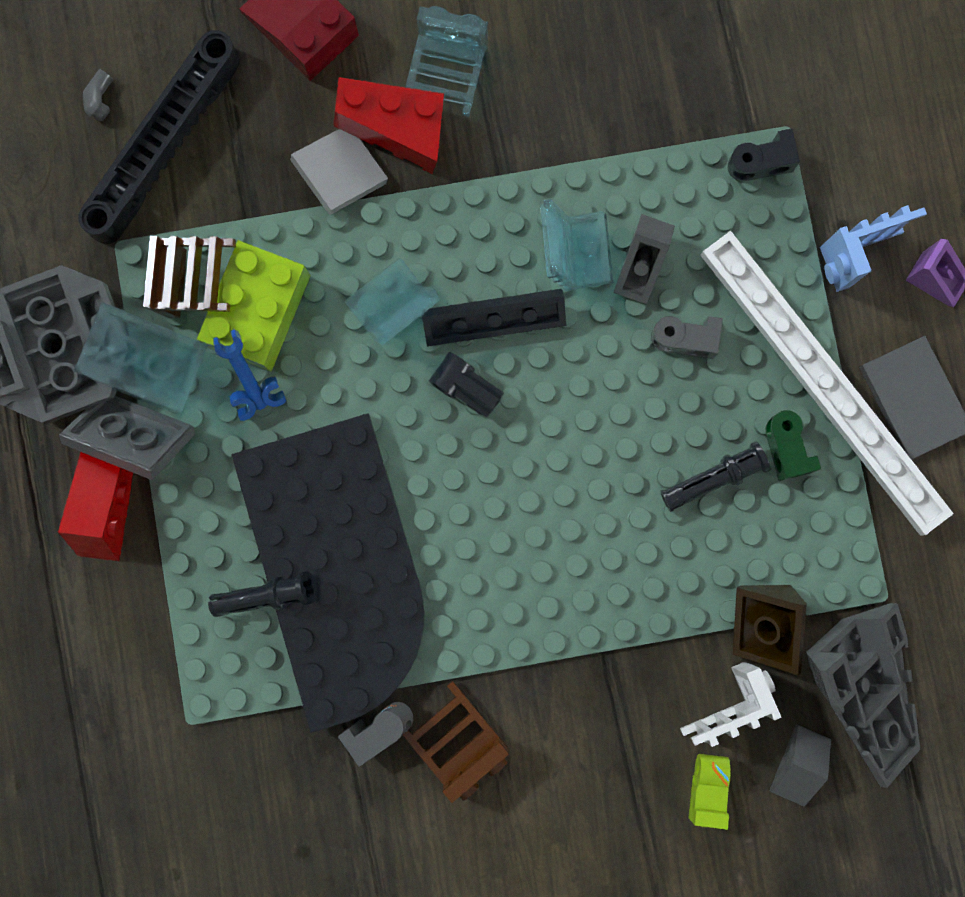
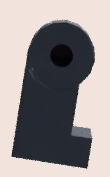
(766, 159)

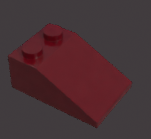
(304, 30)

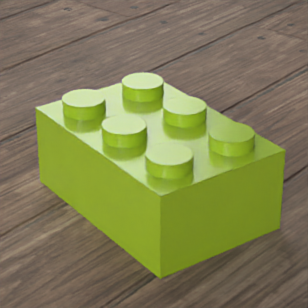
(262, 301)

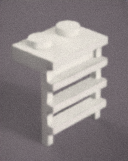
(758, 702)

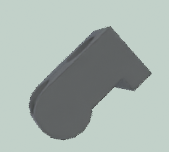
(688, 339)
(388, 726)

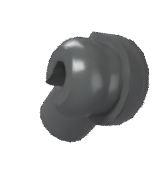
(93, 96)

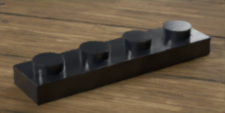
(494, 317)

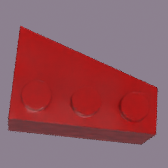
(393, 118)

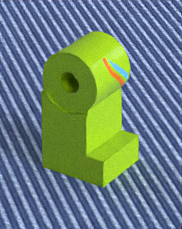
(710, 792)

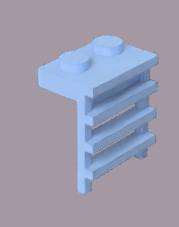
(844, 249)

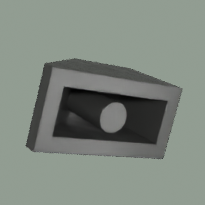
(644, 259)

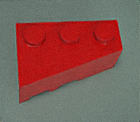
(96, 509)

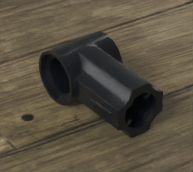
(459, 381)

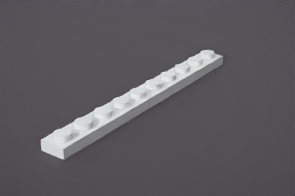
(826, 384)

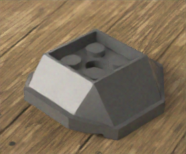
(31, 318)

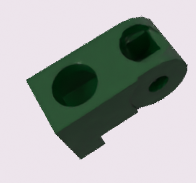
(787, 446)

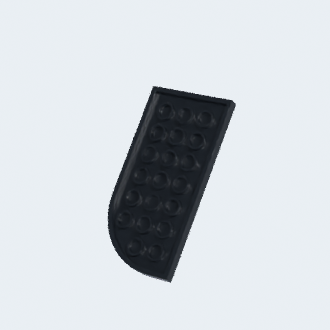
(330, 511)

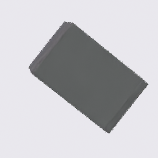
(803, 766)

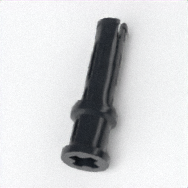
(731, 470)
(276, 593)

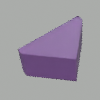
(939, 273)

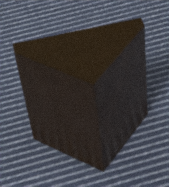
(770, 626)

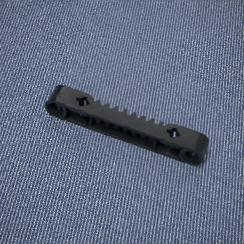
(158, 135)

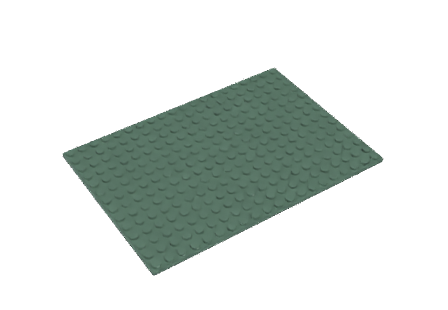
(549, 515)

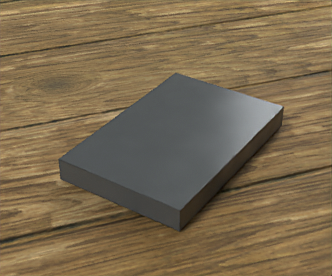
(915, 397)
(128, 436)

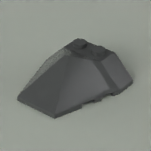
(865, 683)

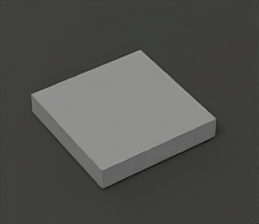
(338, 170)

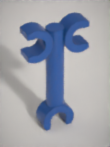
(254, 396)

